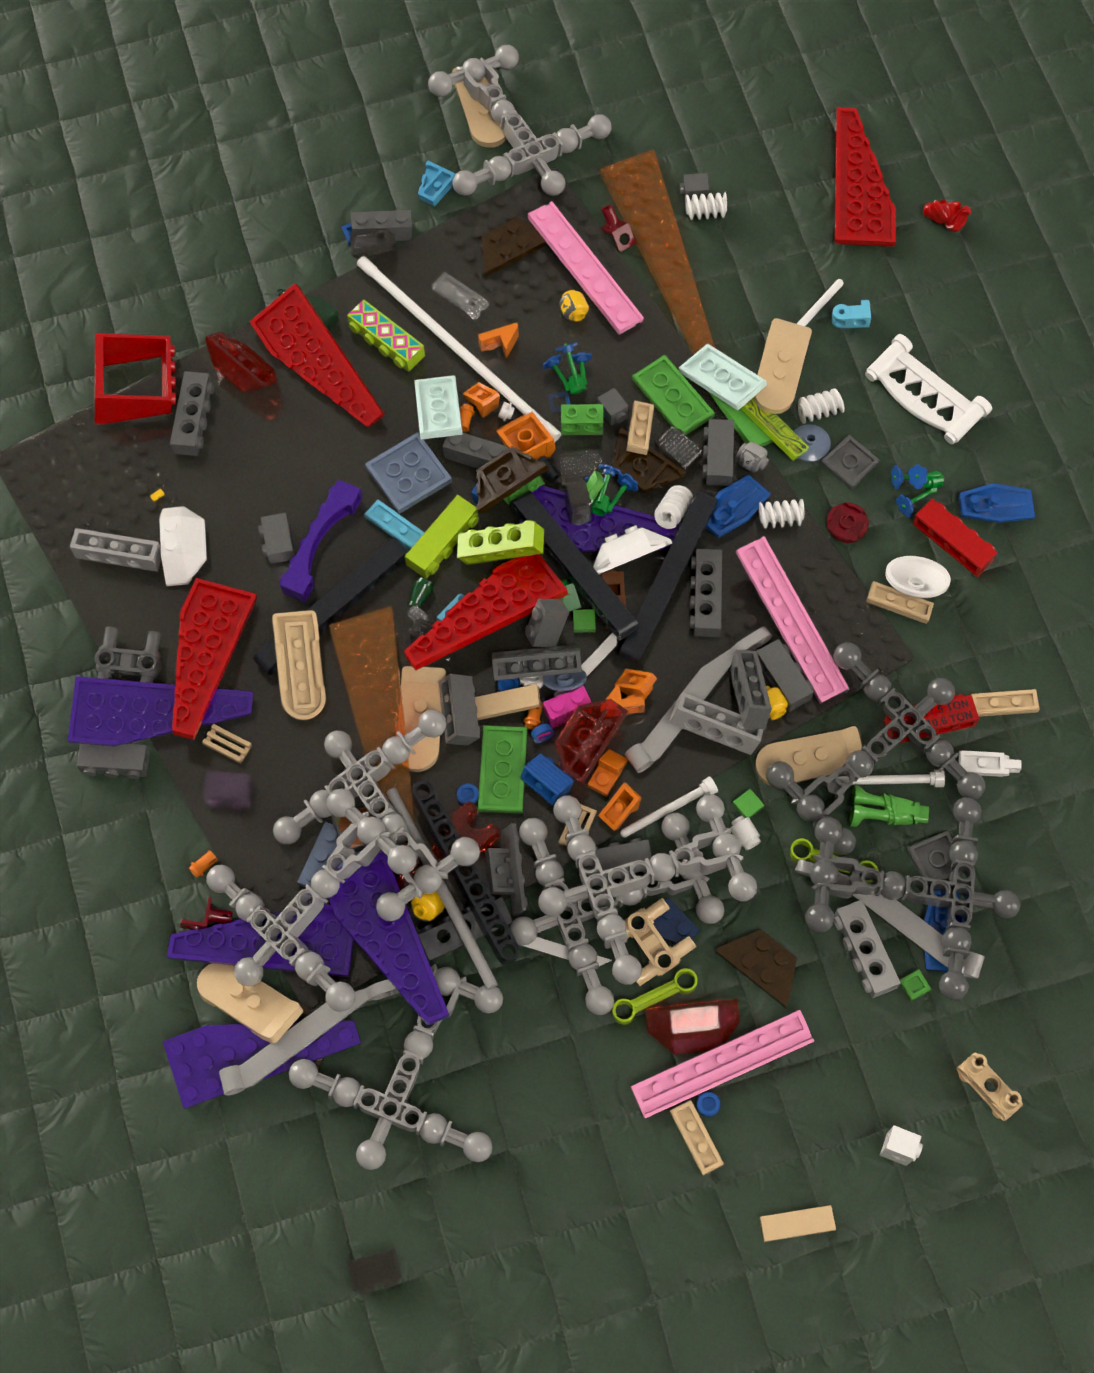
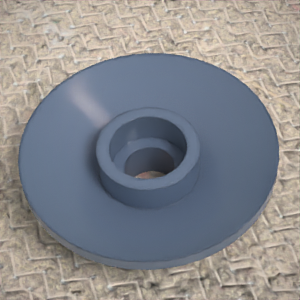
(819, 447)
(565, 682)

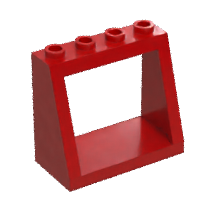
(125, 348)

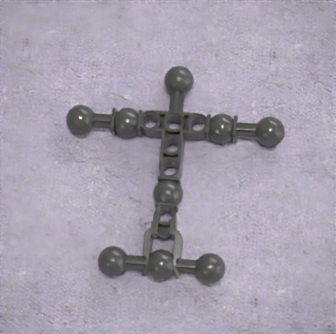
(862, 762)
(893, 886)

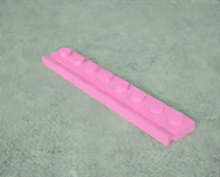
(585, 268)
(792, 619)
(722, 1064)

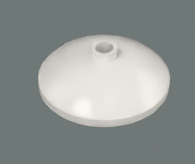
(917, 577)

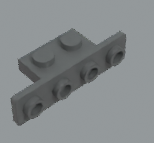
(505, 870)

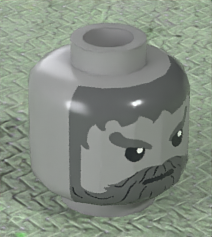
(752, 457)

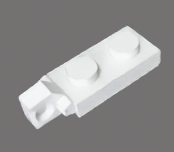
(988, 763)

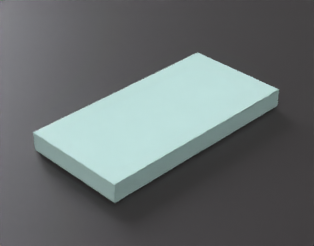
(722, 376)
(438, 407)

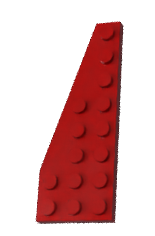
(861, 199)
(304, 343)
(495, 604)
(207, 638)

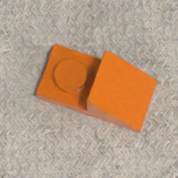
(502, 336)
(483, 398)
(636, 683)
(631, 703)
(607, 772)
(620, 806)

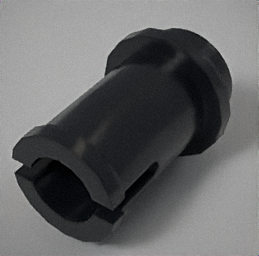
(551, 474)

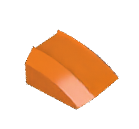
(528, 436)

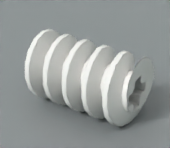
(706, 206)
(820, 404)
(673, 506)
(781, 513)

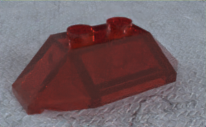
(239, 363)
(588, 736)
(693, 1025)

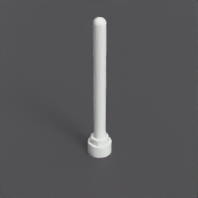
(820, 303)
(934, 778)
(706, 787)

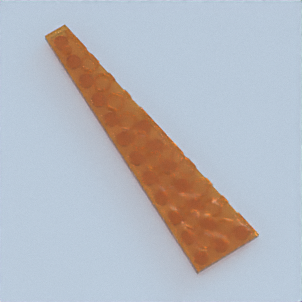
(645, 205)
(372, 680)

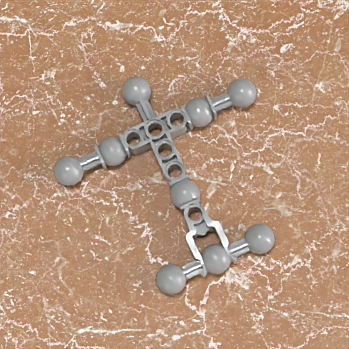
(527, 150)
(394, 751)
(660, 868)
(324, 885)
(582, 955)
(417, 1046)

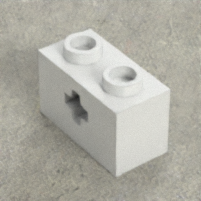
(901, 1146)

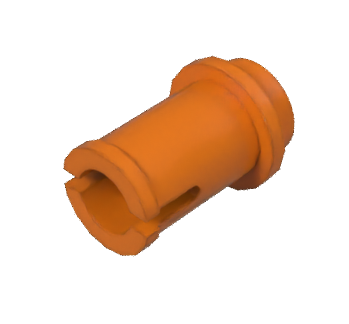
(466, 413)
(533, 717)
(202, 864)

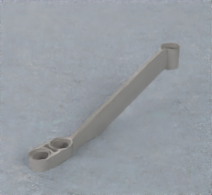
(645, 753)
(907, 923)
(239, 1077)

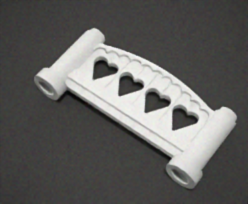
(897, 358)

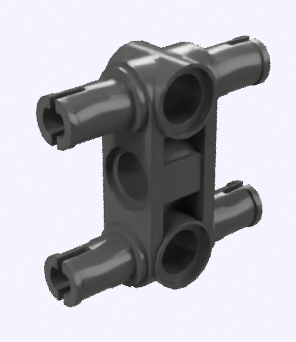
(128, 661)

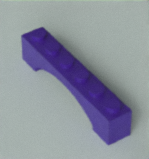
(341, 501)

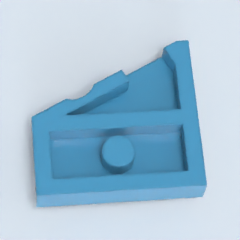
(435, 183)

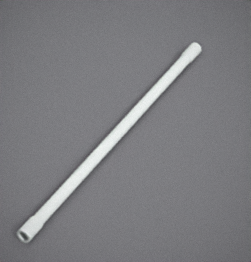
(372, 271)

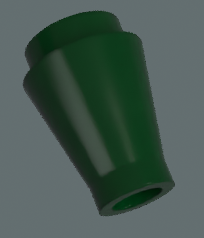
(421, 591)

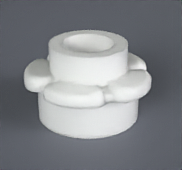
(506, 411)

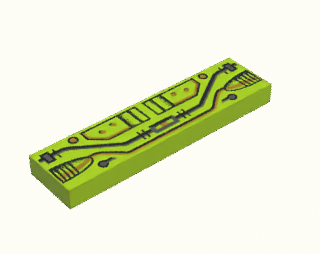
(776, 430)

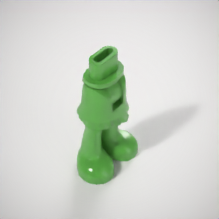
(894, 809)

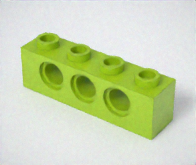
(486, 546)

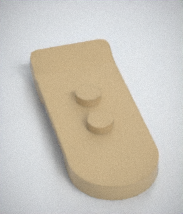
(480, 121)
(782, 365)
(299, 663)
(419, 695)
(811, 755)
(256, 1007)

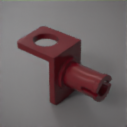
(617, 228)
(211, 915)

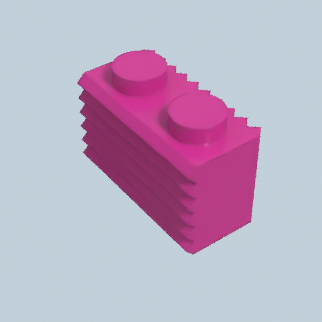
(560, 708)

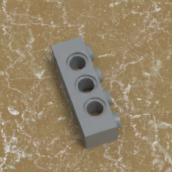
(116, 549)
(714, 723)
(874, 984)

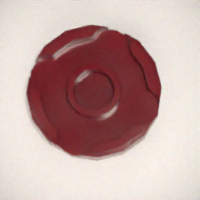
(847, 522)

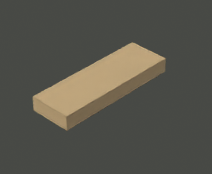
(640, 427)
(899, 603)
(508, 701)
(1006, 702)
(696, 1137)
(797, 1223)

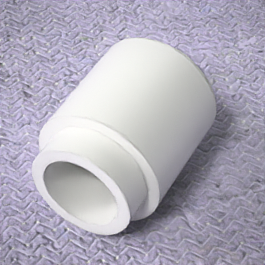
(745, 832)

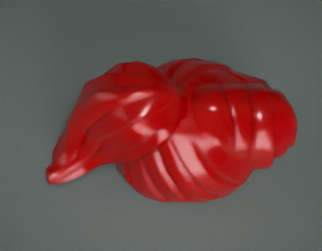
(948, 213)

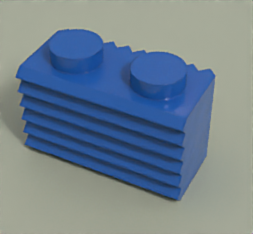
(546, 778)

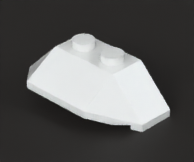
(181, 544)
(628, 547)

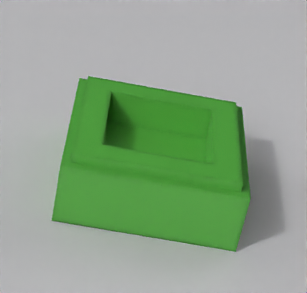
(595, 484)
(584, 620)
(748, 804)
(914, 985)

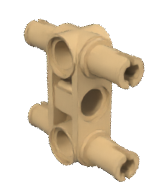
(653, 943)
(1003, 1100)

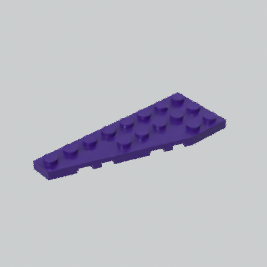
(593, 533)
(130, 711)
(239, 940)
(389, 944)
(203, 1052)

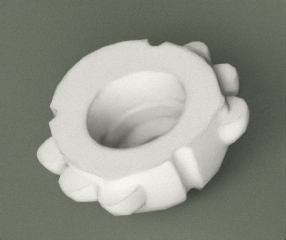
(532, 680)

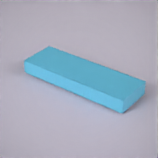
(393, 524)

